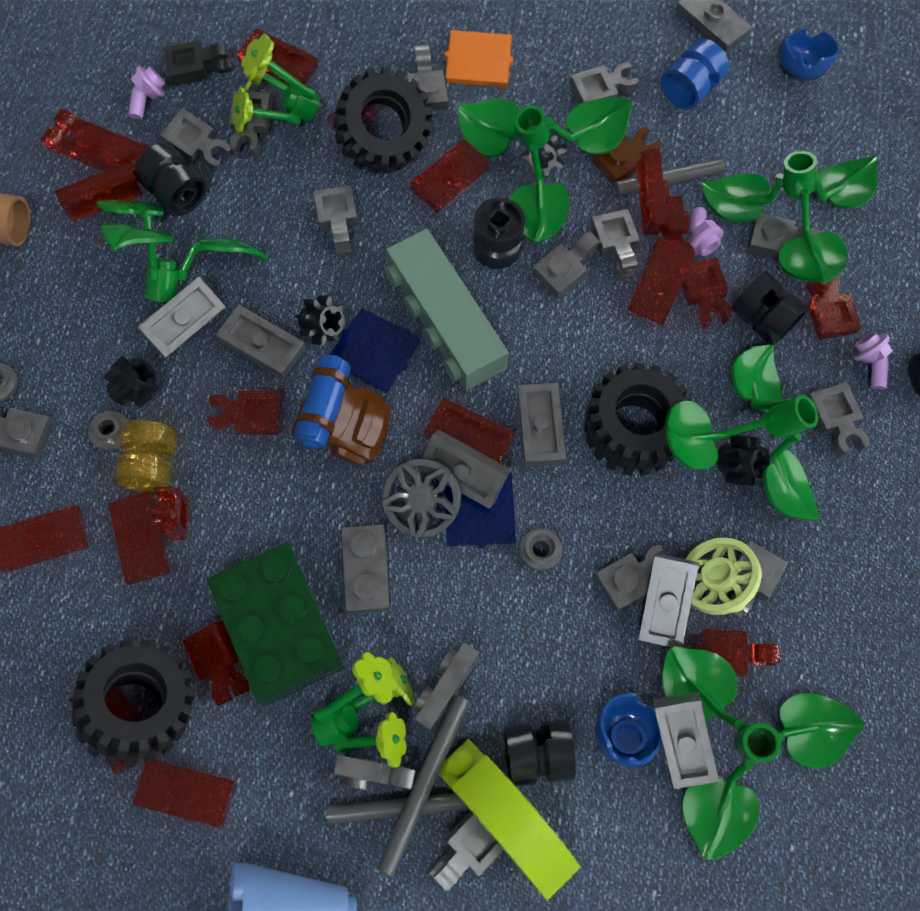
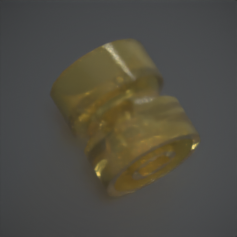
(146, 454)

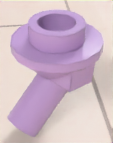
(148, 84)
(704, 232)
(874, 350)

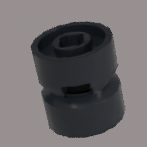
(170, 179)
(498, 233)
(783, 313)
(539, 752)

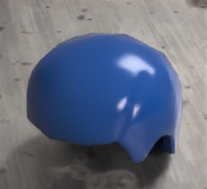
(807, 55)
(628, 731)

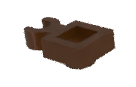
(622, 161)

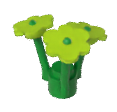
(298, 99)
(379, 681)

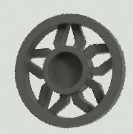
(421, 498)

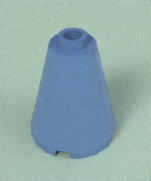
(273, 890)

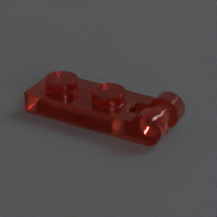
(91, 143)

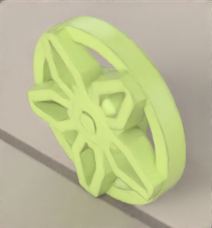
(722, 576)

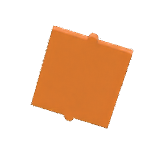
(478, 58)

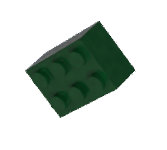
(275, 624)

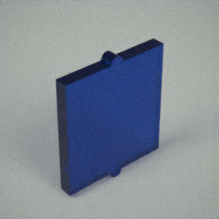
(375, 349)
(482, 525)

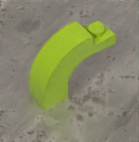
(509, 819)

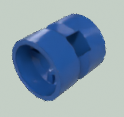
(694, 74)

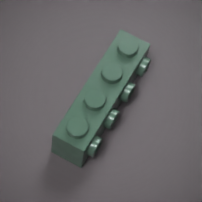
(446, 309)

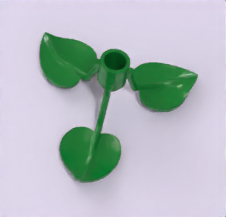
(494, 122)
(844, 185)
(161, 274)
(757, 381)
(815, 732)

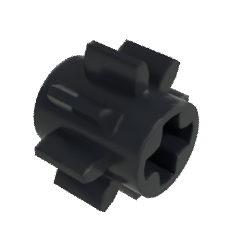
(548, 163)
(321, 320)
(131, 382)
(742, 460)

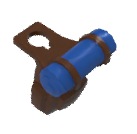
(341, 415)

